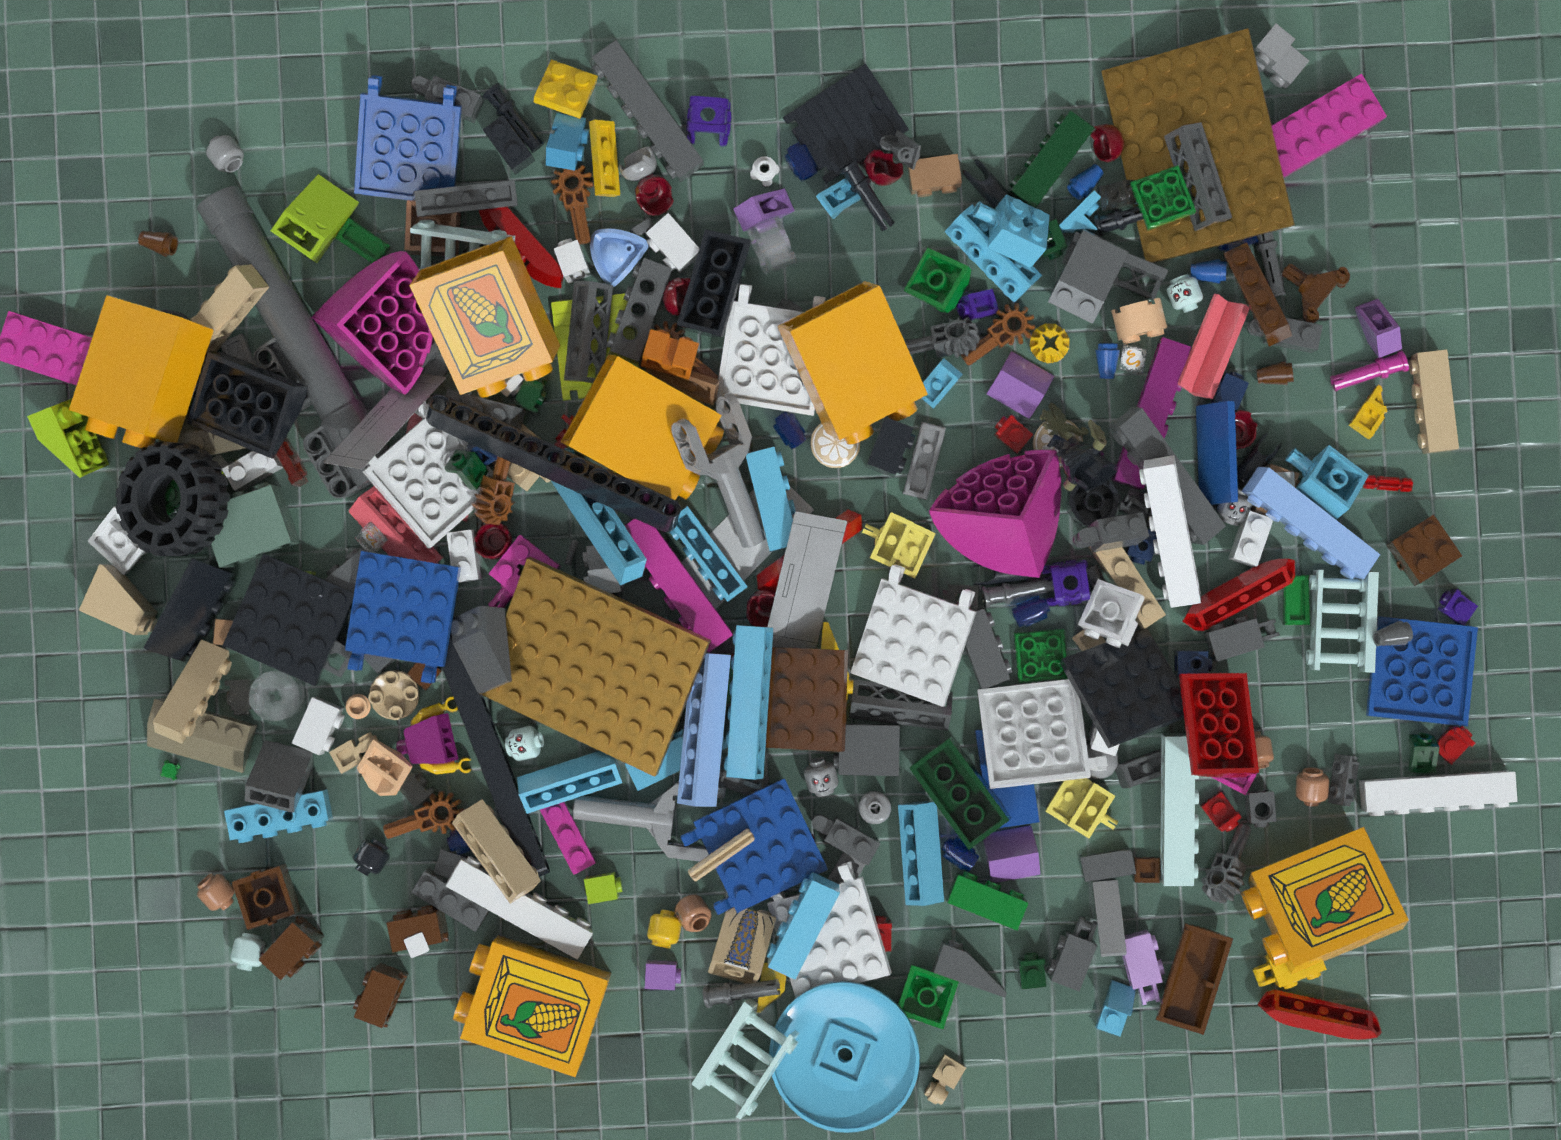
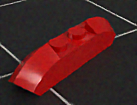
(542, 265)
(770, 576)
(1240, 593)
(1320, 1015)

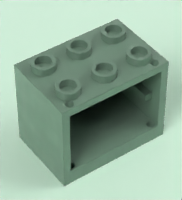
(255, 526)

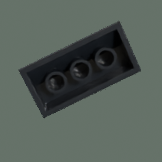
(714, 283)

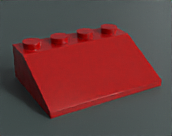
(1219, 725)

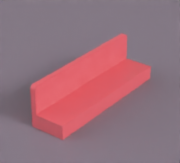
(1213, 347)
(401, 538)

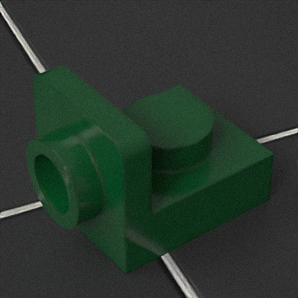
(1057, 240)
(467, 467)
(1423, 753)
(1032, 971)

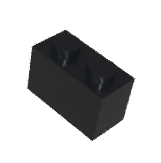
(509, 145)

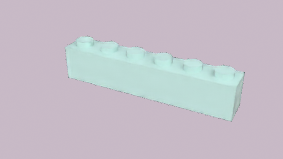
(1177, 813)

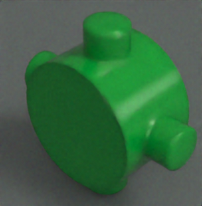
(170, 770)

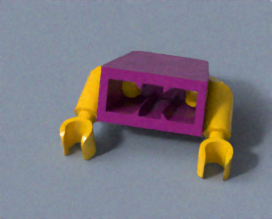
(431, 741)

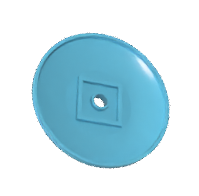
(855, 1091)

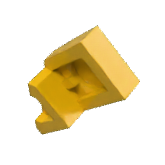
(1370, 414)
(770, 974)

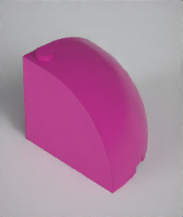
(381, 321)
(1004, 512)

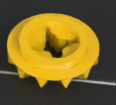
(1037, 343)

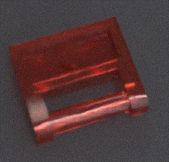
(295, 470)

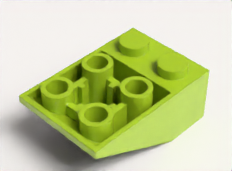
(315, 218)
(67, 439)

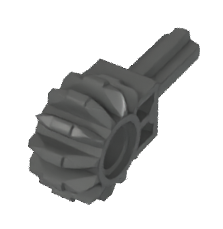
(948, 338)
(1227, 870)

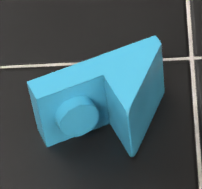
(838, 198)
(1077, 221)
(940, 382)
(1116, 1008)

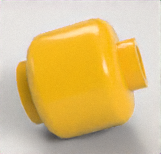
(664, 929)

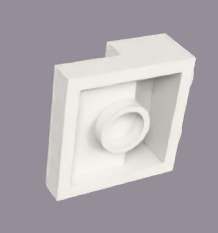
(114, 543)
(1111, 613)

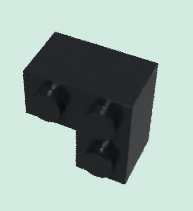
(890, 447)

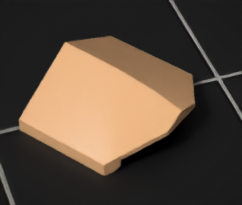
(384, 769)

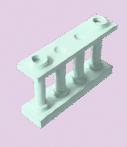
(428, 228)
(1366, 610)
(721, 1056)

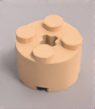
(1139, 320)

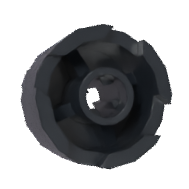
(1105, 508)

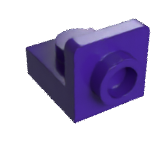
(977, 305)
(1456, 606)

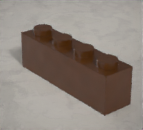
(1258, 294)

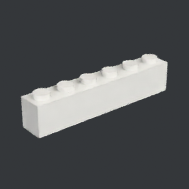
(1171, 530)
(1438, 791)
(527, 912)

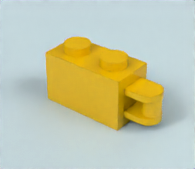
(1281, 974)

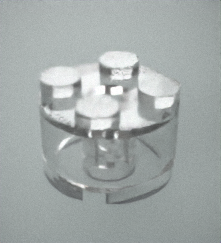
(771, 245)
(264, 702)

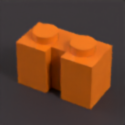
(669, 354)

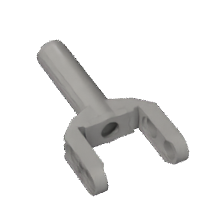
(724, 466)
(656, 817)

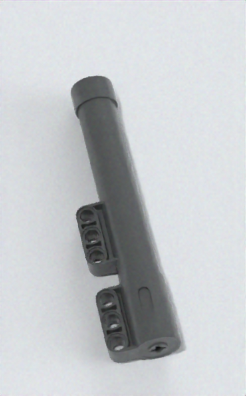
(297, 344)

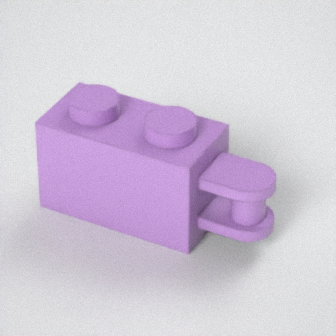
(1142, 965)

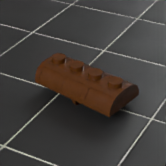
(1194, 978)

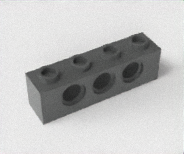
(657, 276)

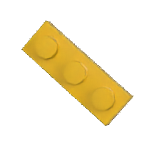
(604, 158)

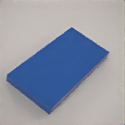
(1217, 452)
(1017, 800)

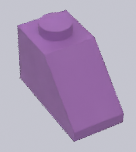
(763, 208)
(1379, 328)

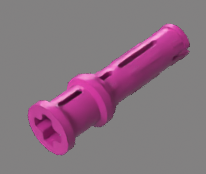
(1380, 368)

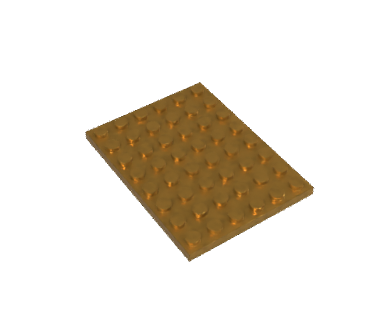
(1222, 89)
(597, 666)

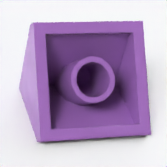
(1020, 385)
(1012, 854)

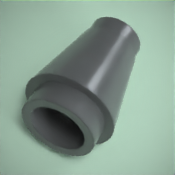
(1395, 634)

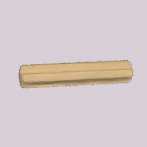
(721, 855)

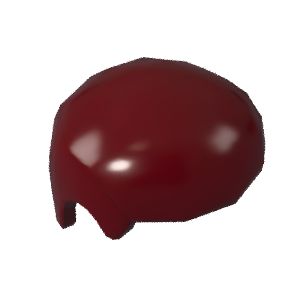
(1107, 142)
(882, 168)
(654, 195)
(675, 294)
(1245, 429)
(492, 540)
(759, 607)

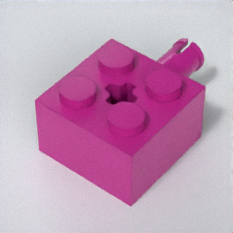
(508, 569)

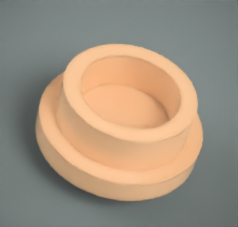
(358, 706)

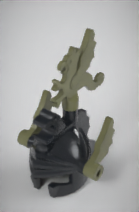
(1081, 461)

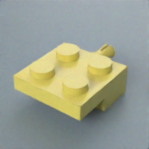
(900, 543)
(1081, 805)

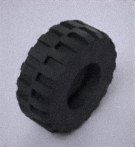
(143, 499)

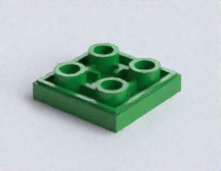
(1163, 197)
(1040, 655)

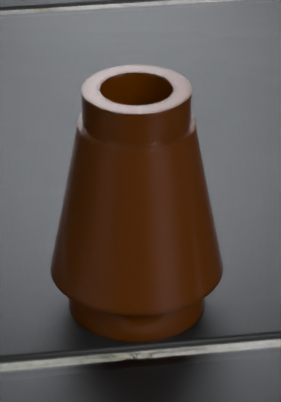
(159, 242)
(1278, 373)

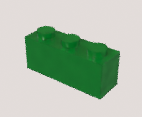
(987, 900)

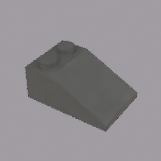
(1088, 276)
(483, 646)

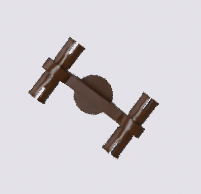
(1315, 288)

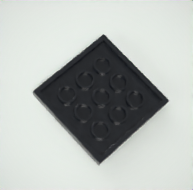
(289, 619)
(1126, 688)

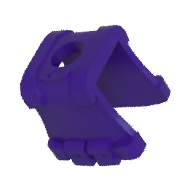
(720, 124)
(1058, 572)

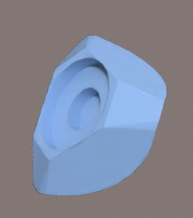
(616, 253)

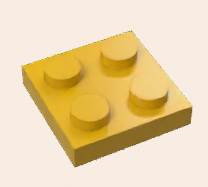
(565, 89)

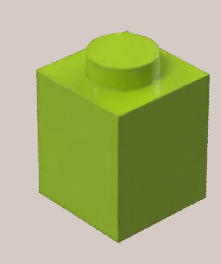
(603, 887)

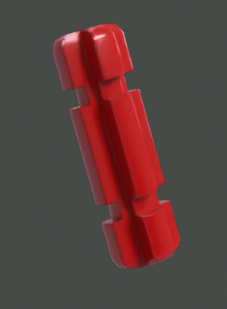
(1388, 483)

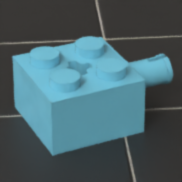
(1015, 229)
(1328, 479)

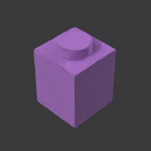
(662, 975)

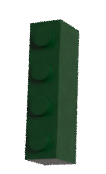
(1051, 160)

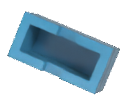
(566, 143)

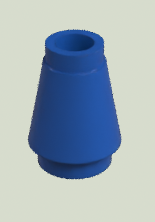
(1084, 182)
(1209, 271)
(1107, 359)

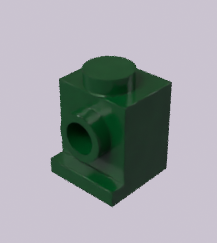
(531, 395)

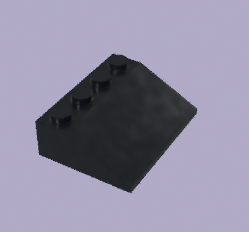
(246, 403)
(191, 609)

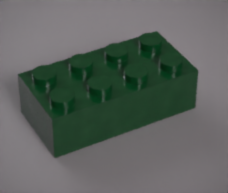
(960, 793)

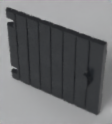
(845, 121)

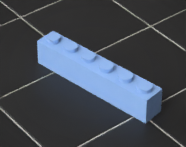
(1310, 523)
(704, 733)

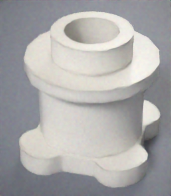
(765, 178)

